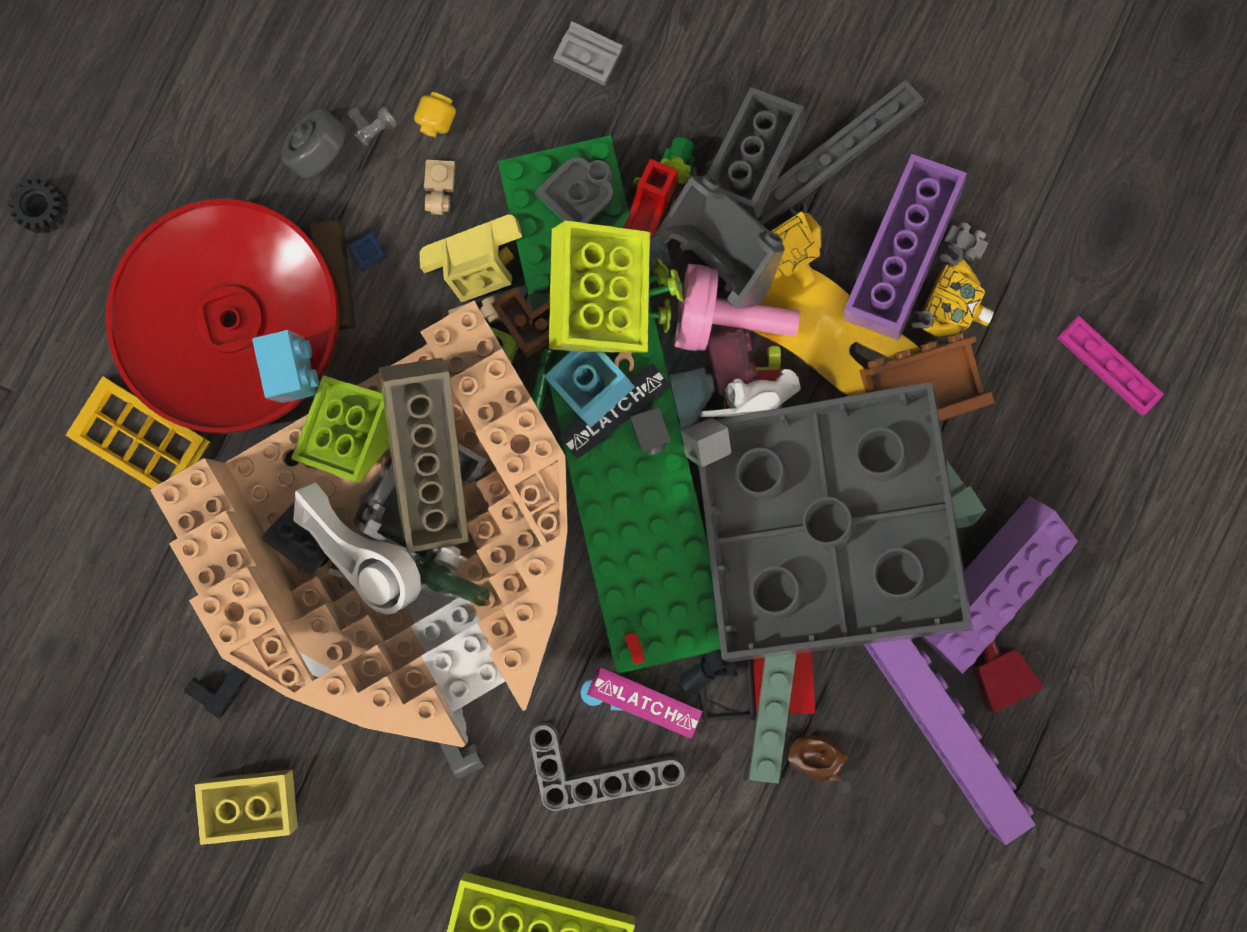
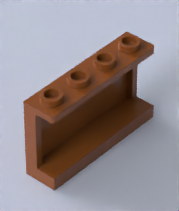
(946, 365)

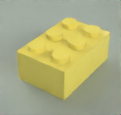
(246, 807)

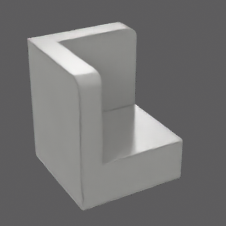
(706, 442)

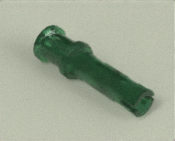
(440, 579)

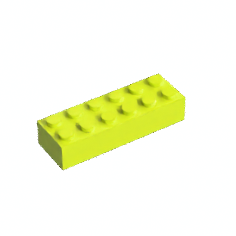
(505, 907)

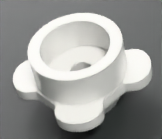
(449, 556)

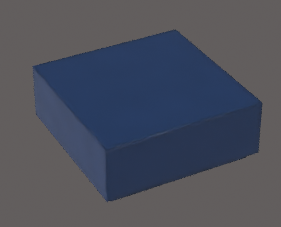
(367, 251)

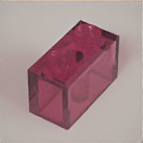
(730, 358)

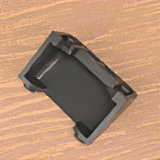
(725, 239)
(379, 510)

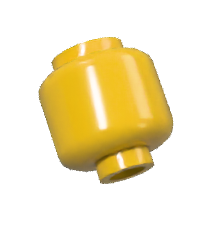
(434, 114)

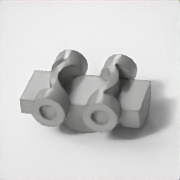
(971, 245)

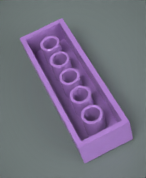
(904, 247)
(1005, 578)

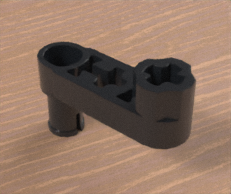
(218, 701)

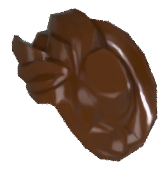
(818, 757)

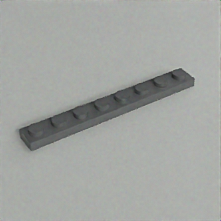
(840, 150)

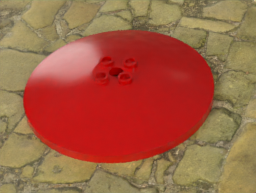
(173, 301)

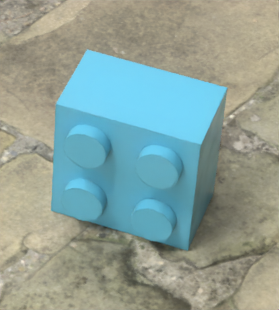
(285, 366)
(589, 384)

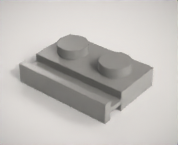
(588, 53)

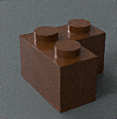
(526, 326)

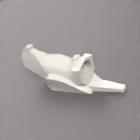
(757, 395)

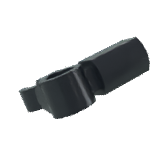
(707, 671)

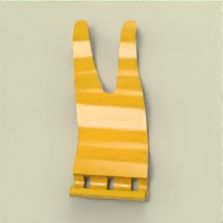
(823, 333)

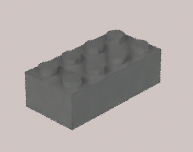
(757, 148)

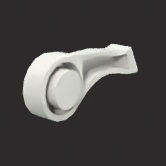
(378, 570)

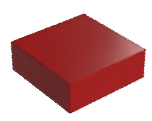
(635, 647)

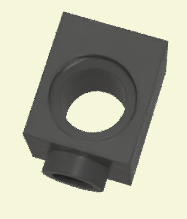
(650, 431)

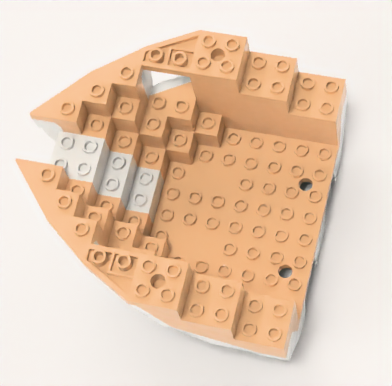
(438, 653)

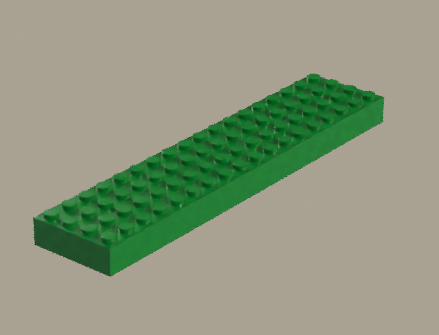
(632, 506)

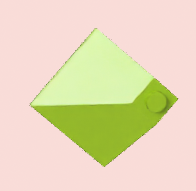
(343, 430)

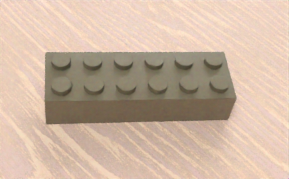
(424, 454)

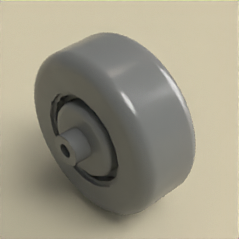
(313, 143)

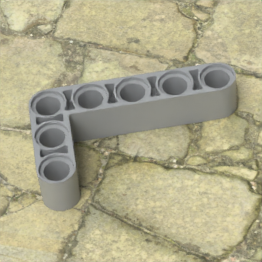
(595, 778)

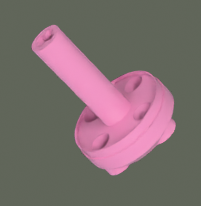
(704, 309)

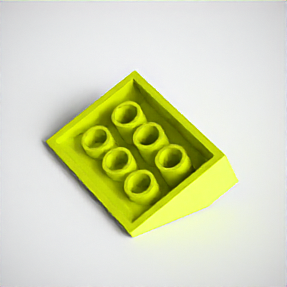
(599, 288)

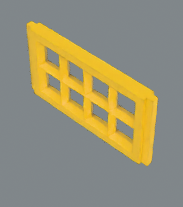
(92, 410)

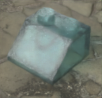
(690, 395)

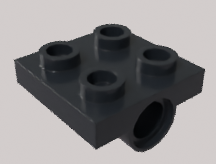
(295, 543)

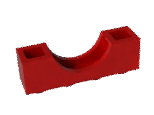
(652, 197)

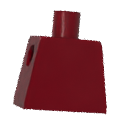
(1004, 678)

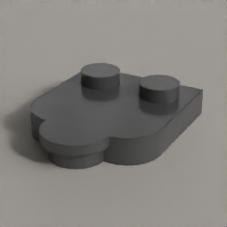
(578, 190)

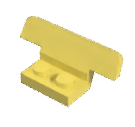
(472, 257)

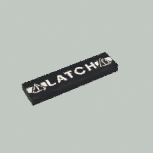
(648, 387)

